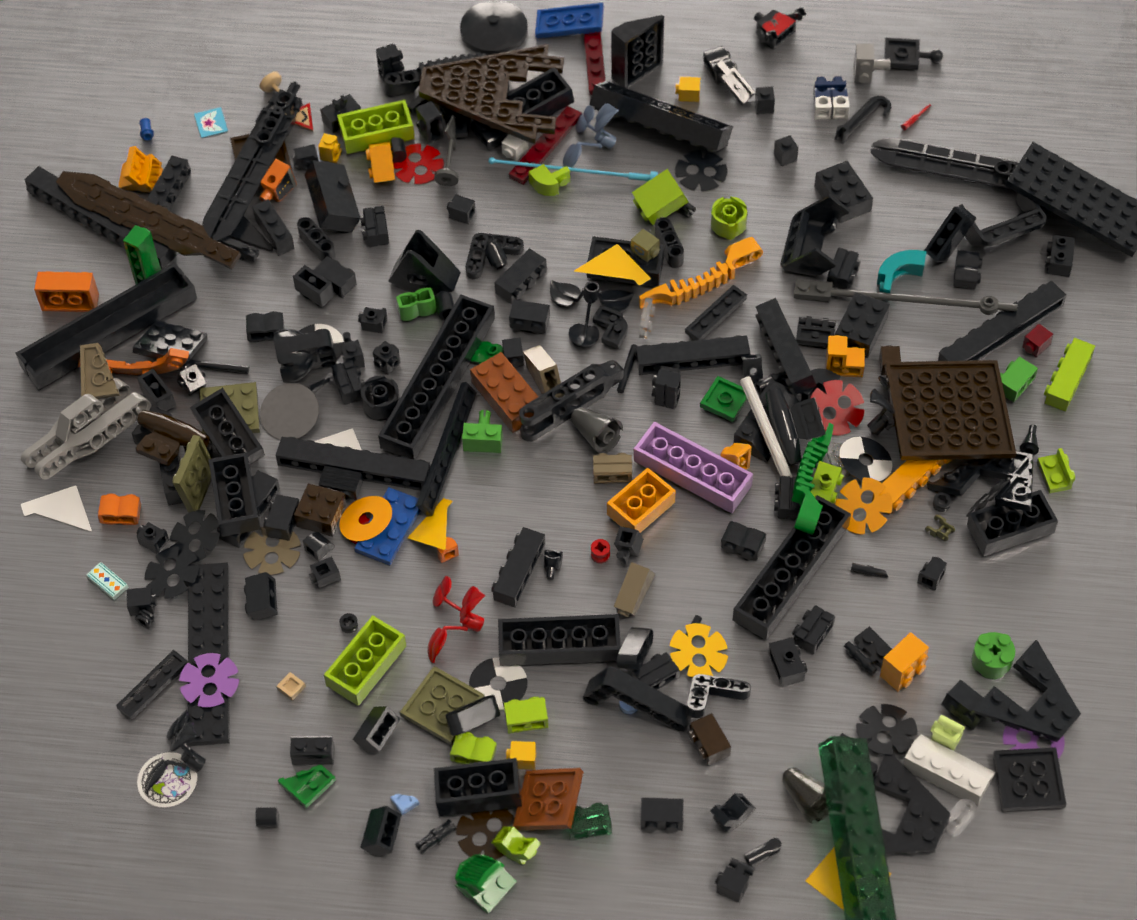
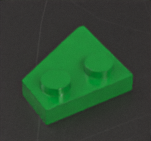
(308, 784)

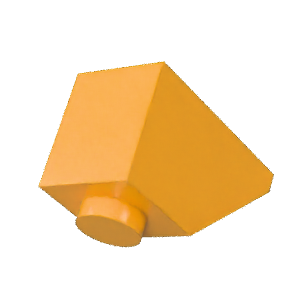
(738, 454)

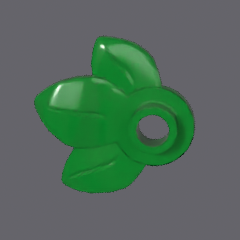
(485, 351)

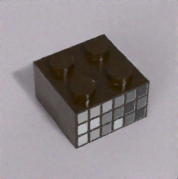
(320, 509)

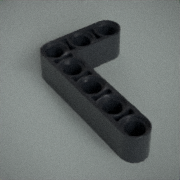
(638, 695)

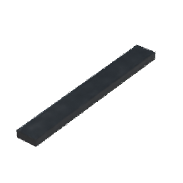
(446, 449)

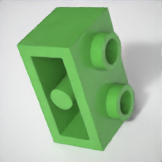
(1017, 378)

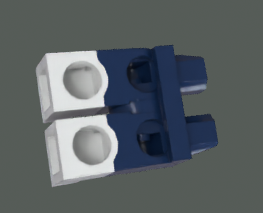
(827, 92)

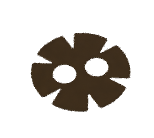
(469, 827)

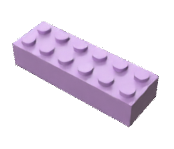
(693, 467)

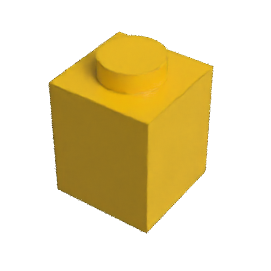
(688, 89)
(524, 752)

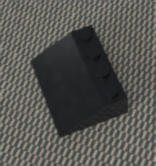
(636, 49)

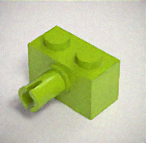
(826, 481)

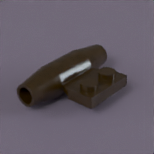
(166, 436)

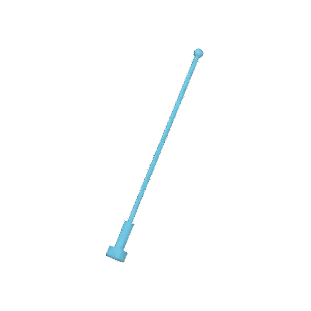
(633, 176)

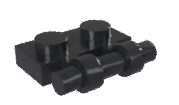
(814, 336)
(872, 645)

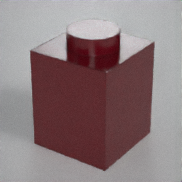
(1037, 340)

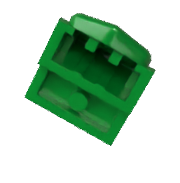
(483, 880)

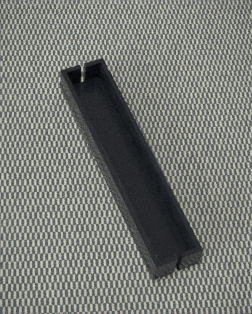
(107, 324)

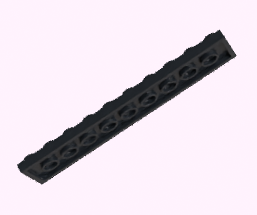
(209, 634)

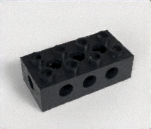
(652, 268)

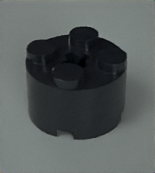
(379, 397)

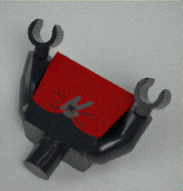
(777, 26)

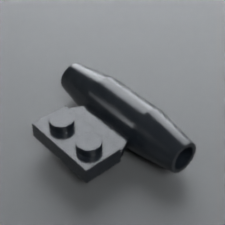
(792, 424)

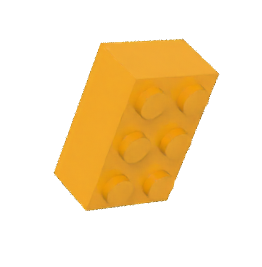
(641, 501)

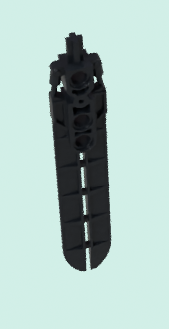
(265, 140)
(944, 161)

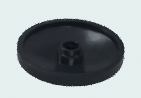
(493, 27)

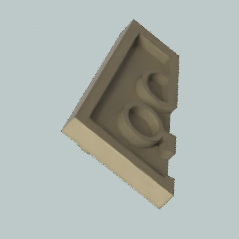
(95, 373)

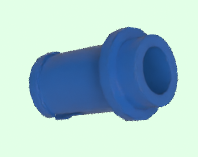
(146, 131)

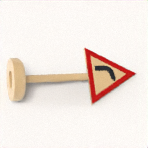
(271, 83)

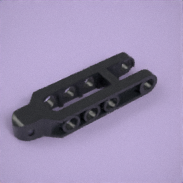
(547, 406)

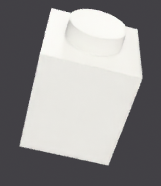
(514, 147)

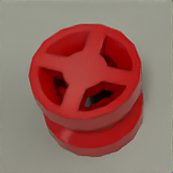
(598, 555)

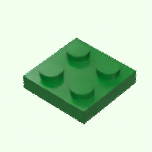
(724, 399)

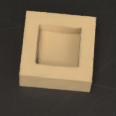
(291, 686)

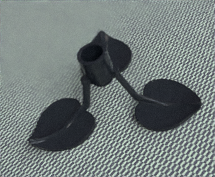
(566, 293)
(880, 421)
(191, 759)

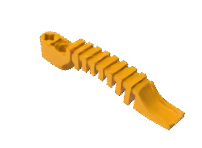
(737, 256)

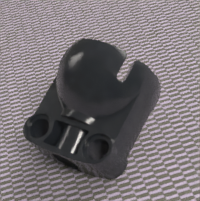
(303, 352)

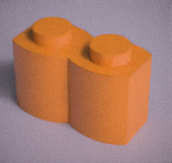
(119, 509)

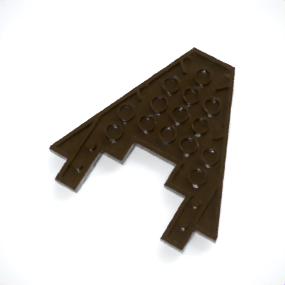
(480, 89)

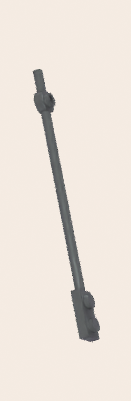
(824, 290)

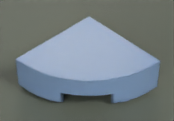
(404, 803)

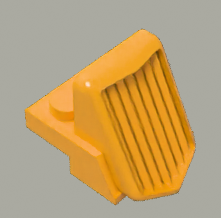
(139, 171)

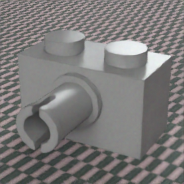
(866, 63)

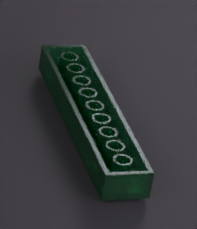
(856, 829)

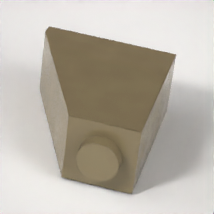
(542, 369)
(633, 589)

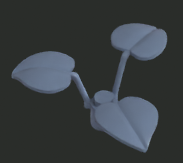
(602, 137)

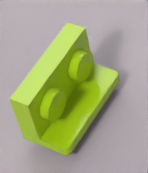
(1056, 471)

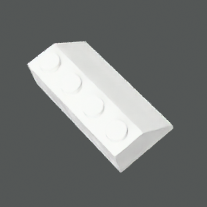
(948, 769)

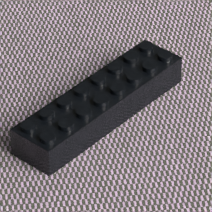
(662, 116)
(789, 571)

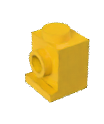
(329, 148)

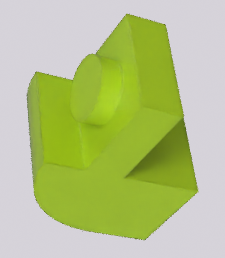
(546, 182)
(515, 845)

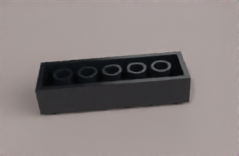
(558, 639)

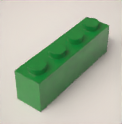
(141, 253)

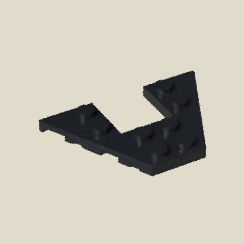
(1016, 492)
(1050, 714)
(924, 817)

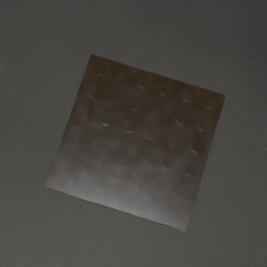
(949, 410)

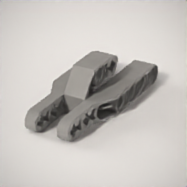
(84, 429)

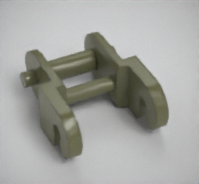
(944, 536)

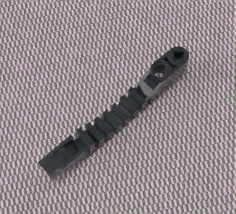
(409, 80)

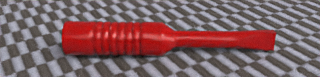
(913, 118)

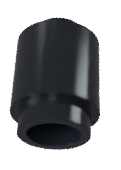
(495, 255)

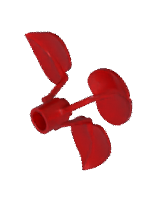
(467, 618)

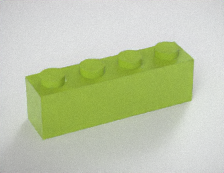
(1069, 374)

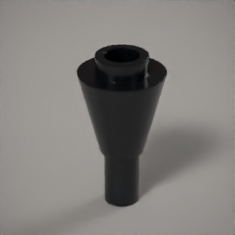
(1030, 442)

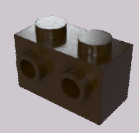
(710, 739)

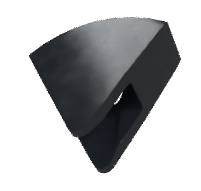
(424, 266)

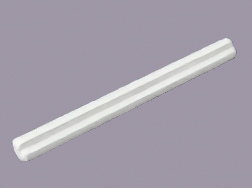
(765, 427)

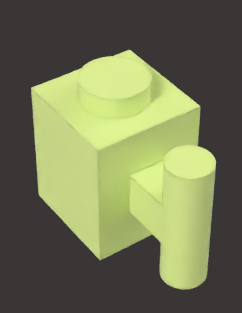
(947, 732)

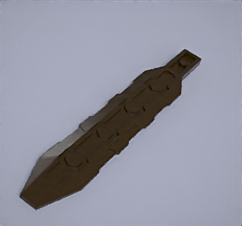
(130, 210)

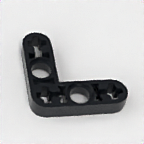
(487, 239)
(707, 685)

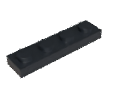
(716, 313)
(152, 685)

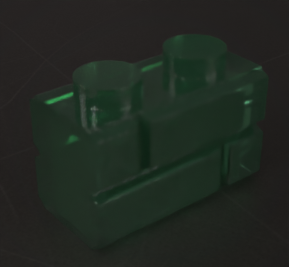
(591, 822)

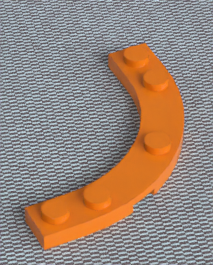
(169, 362)

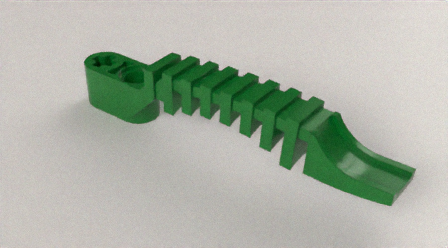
(810, 508)

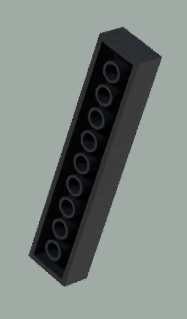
(436, 377)

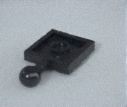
(906, 53)

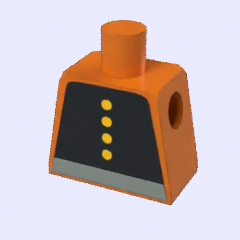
(277, 181)

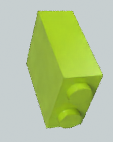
(659, 197)

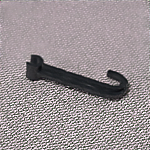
(846, 129)

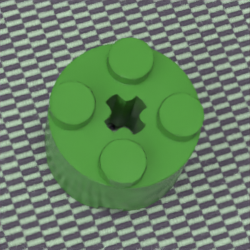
(993, 655)

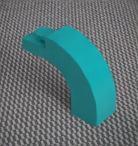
(901, 263)

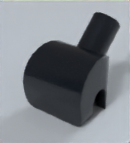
(552, 561)

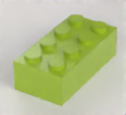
(375, 126)
(365, 660)

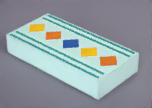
(107, 581)

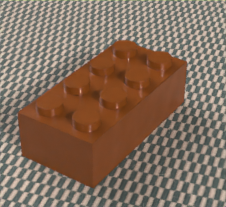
(503, 389)

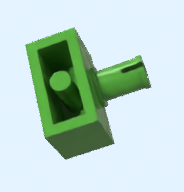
(482, 436)

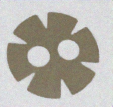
(260, 549)

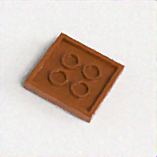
(548, 799)

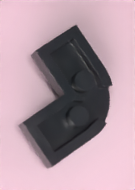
(615, 324)

